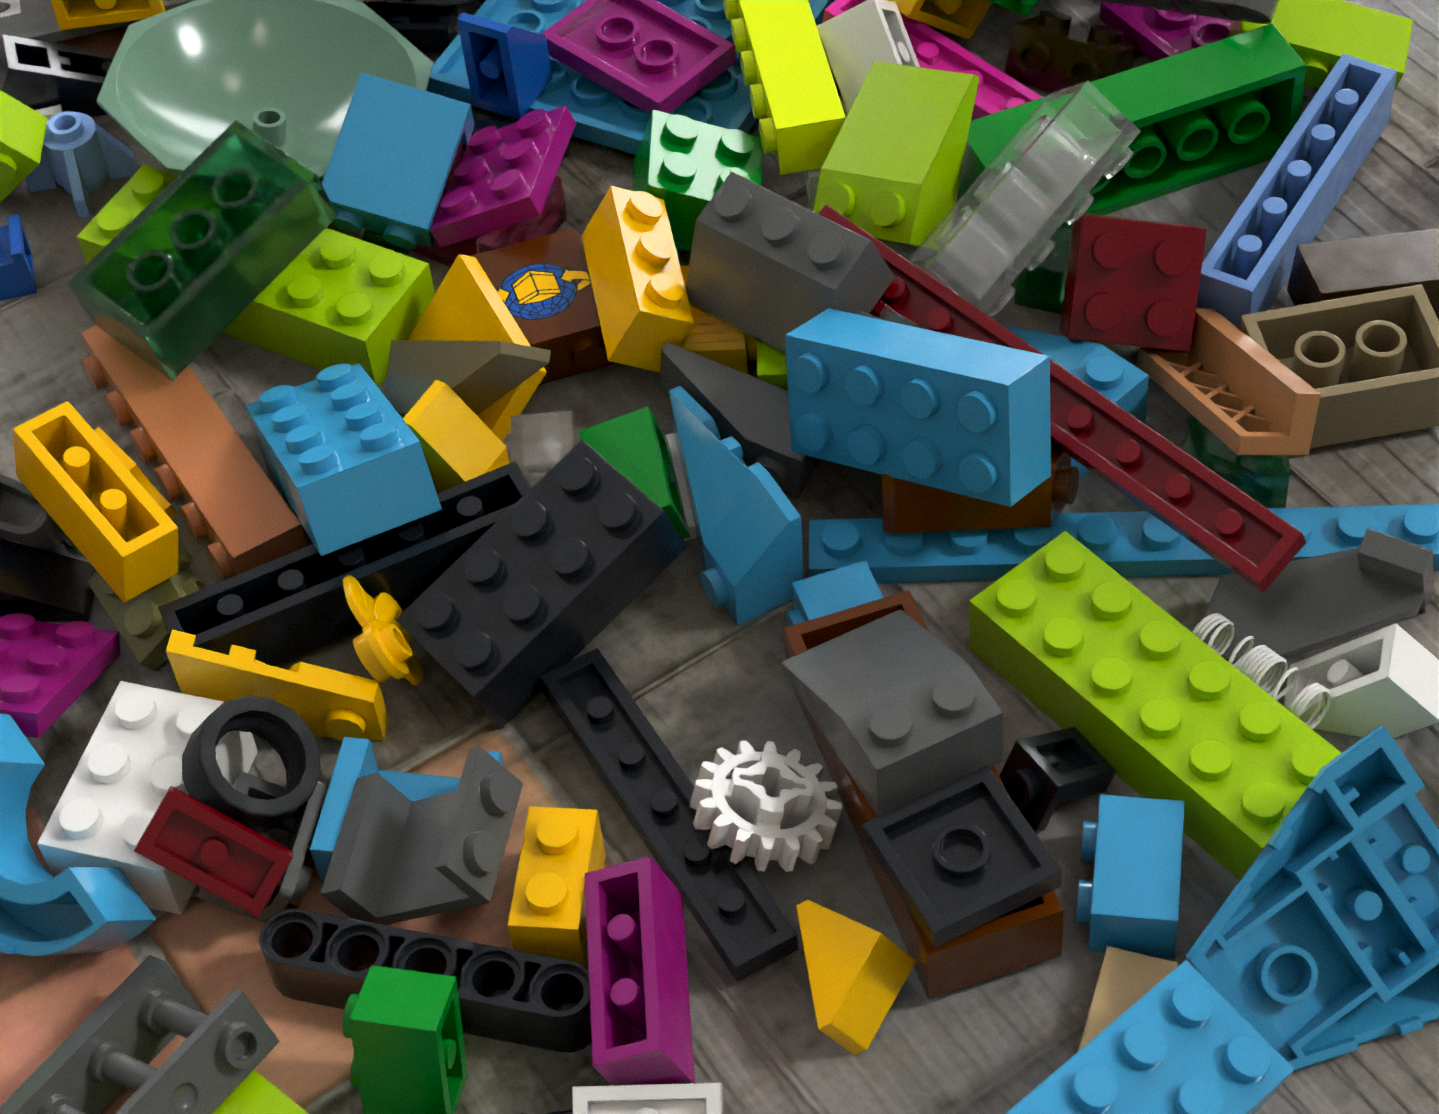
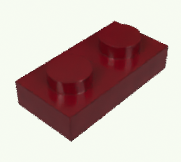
(214, 851)

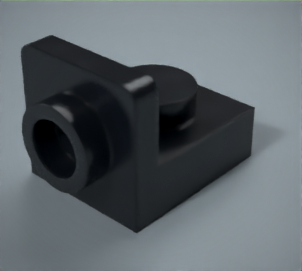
(1053, 771)

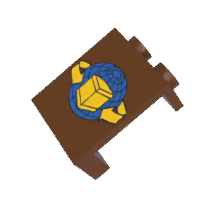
(551, 300)

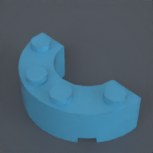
(45, 914)

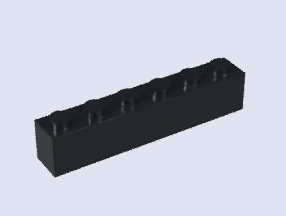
(301, 597)

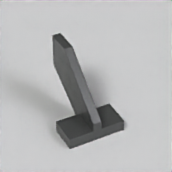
(1328, 597)

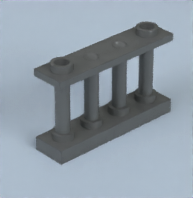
(128, 1032)

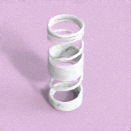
(1264, 667)

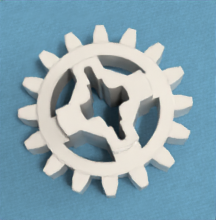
(765, 806)

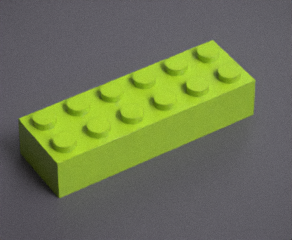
(324, 309)
(1148, 697)

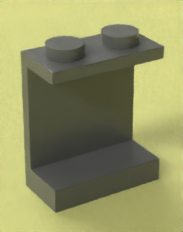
(425, 854)

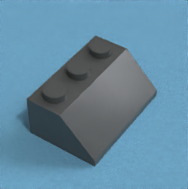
(777, 264)

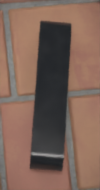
(519, 1016)

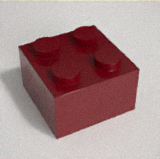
(1132, 282)

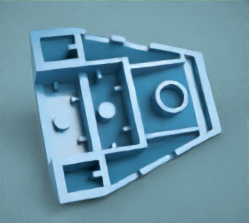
(1336, 914)

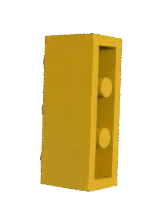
(636, 278)
(96, 501)

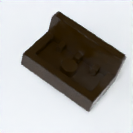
(1058, 55)

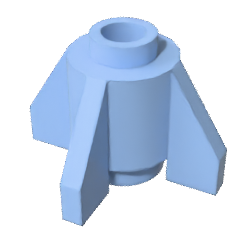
(77, 158)

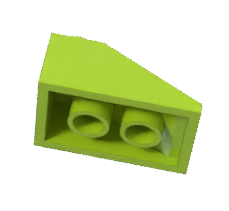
(900, 152)

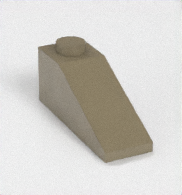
(473, 369)

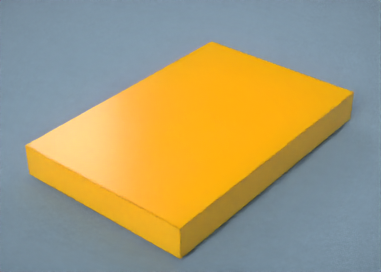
(472, 310)

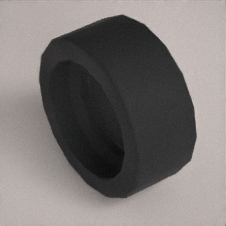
(277, 726)

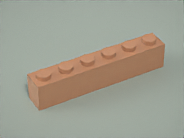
(196, 457)

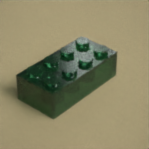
(203, 249)

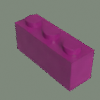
(638, 976)

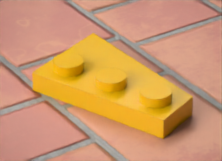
(325, 699)

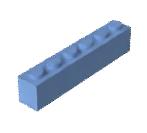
(1297, 189)

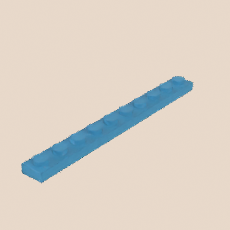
(1126, 541)

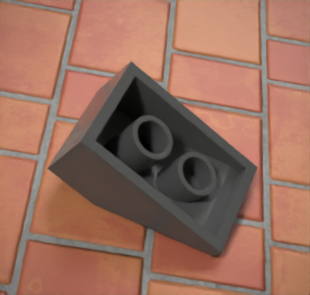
(898, 709)

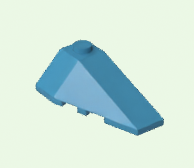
(740, 515)

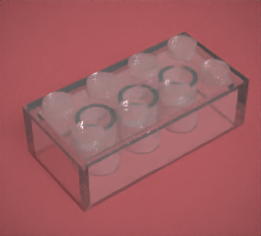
(1027, 195)

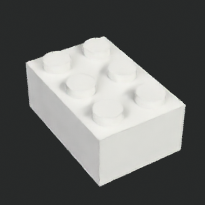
(123, 781)

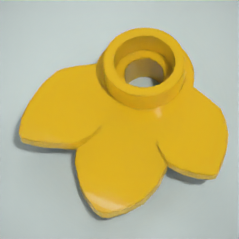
(384, 643)

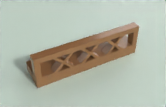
(1236, 389)

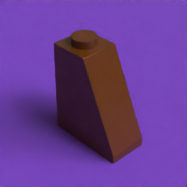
(922, 508)

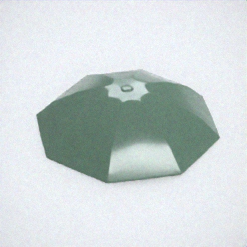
(261, 62)

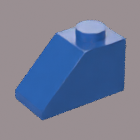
(503, 64)

